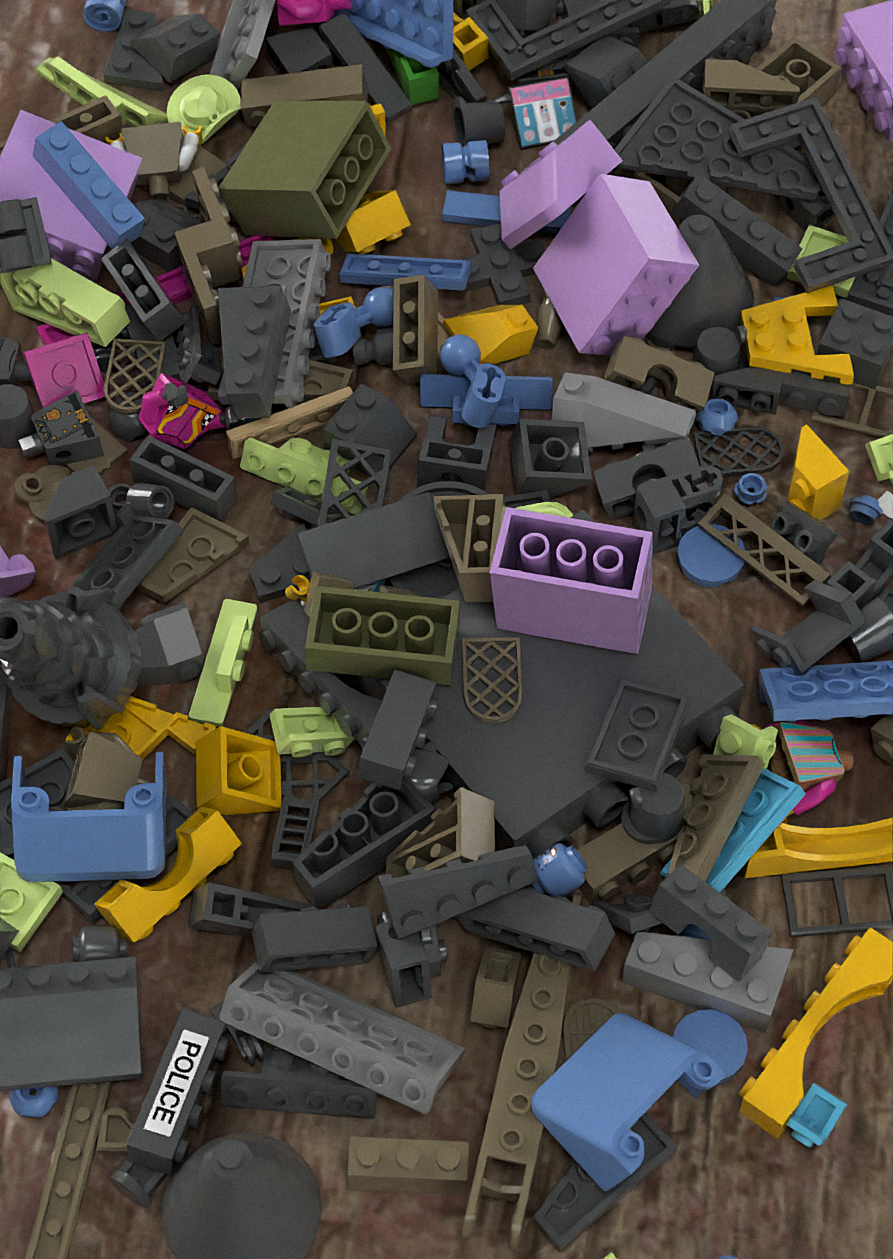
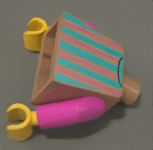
(808, 759)

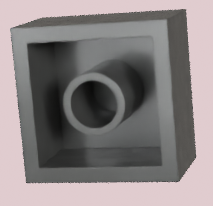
(862, 335)

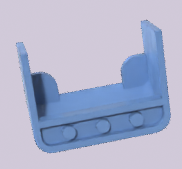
(89, 842)

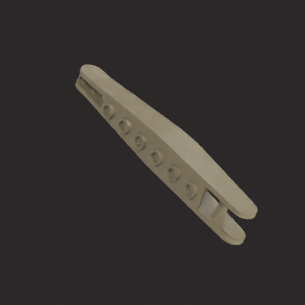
(526, 1063)

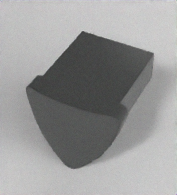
(137, 1182)

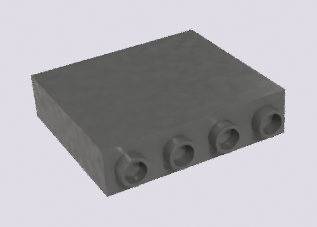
(539, 755)

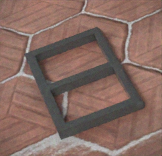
(837, 877)

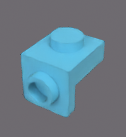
(816, 1116)

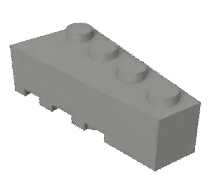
(684, 973)

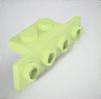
(298, 466)
(224, 662)

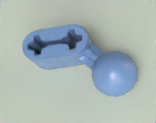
(339, 324)
(461, 357)

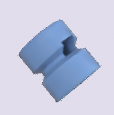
(104, 14)
(465, 162)

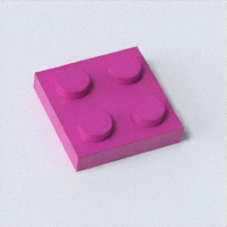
(65, 368)

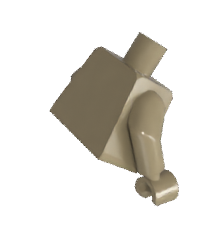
(101, 772)

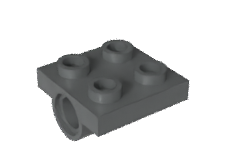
(22, 236)

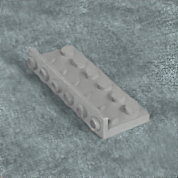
(241, 39)
(301, 273)
(342, 1035)

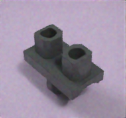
(803, 531)

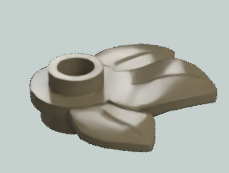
(46, 483)

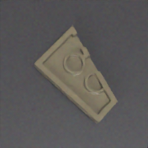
(193, 554)

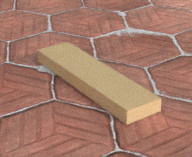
(288, 422)

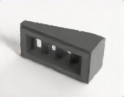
(284, 859)

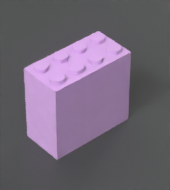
(867, 60)
(67, 231)
(615, 264)
(572, 580)

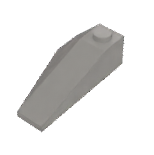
(619, 413)

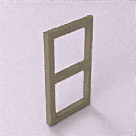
(861, 428)

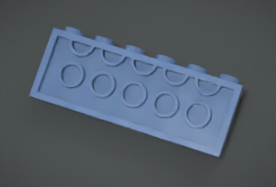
(409, 26)
(828, 691)

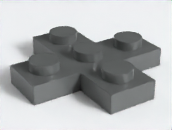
(500, 266)

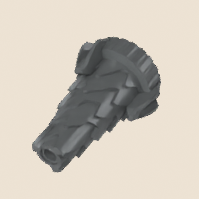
(69, 655)

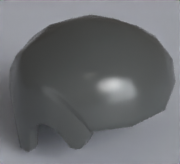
(126, 425)

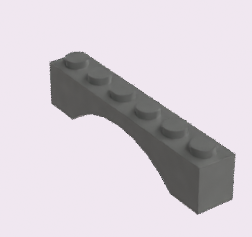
(285, 635)

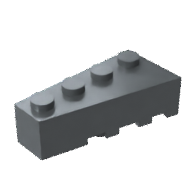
(360, 841)

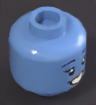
(559, 870)

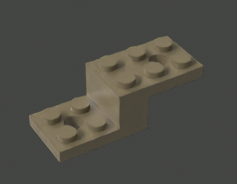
(209, 253)

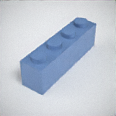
(87, 186)

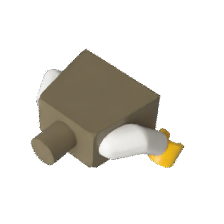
(162, 151)

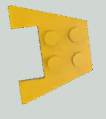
(782, 340)
(146, 727)

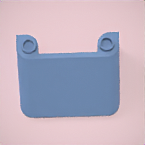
(610, 1086)

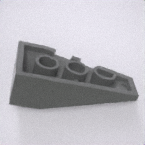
(168, 647)

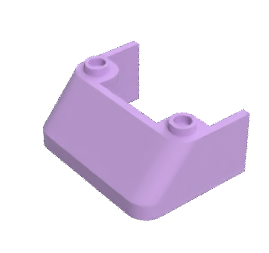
(553, 182)

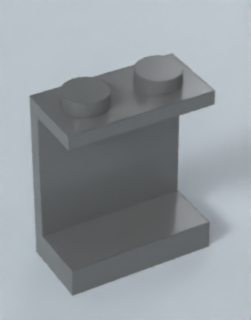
(817, 634)

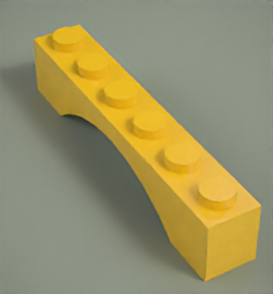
(810, 849)
(779, 1088)

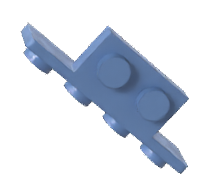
(517, 394)

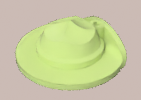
(204, 102)

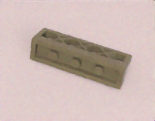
(769, 543)

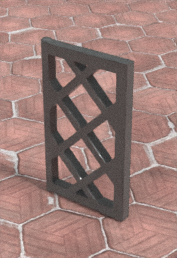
(335, 470)
(317, 757)

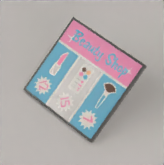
(542, 111)

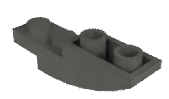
(766, 389)

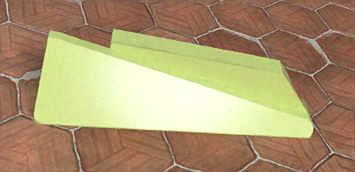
(87, 89)

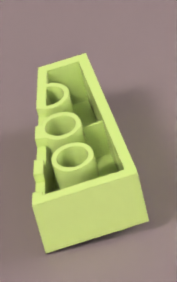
(66, 301)

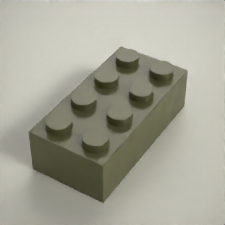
(382, 632)

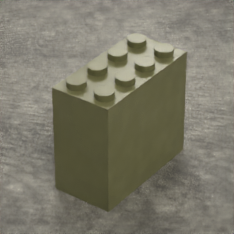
(305, 168)

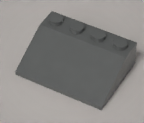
(70, 1023)

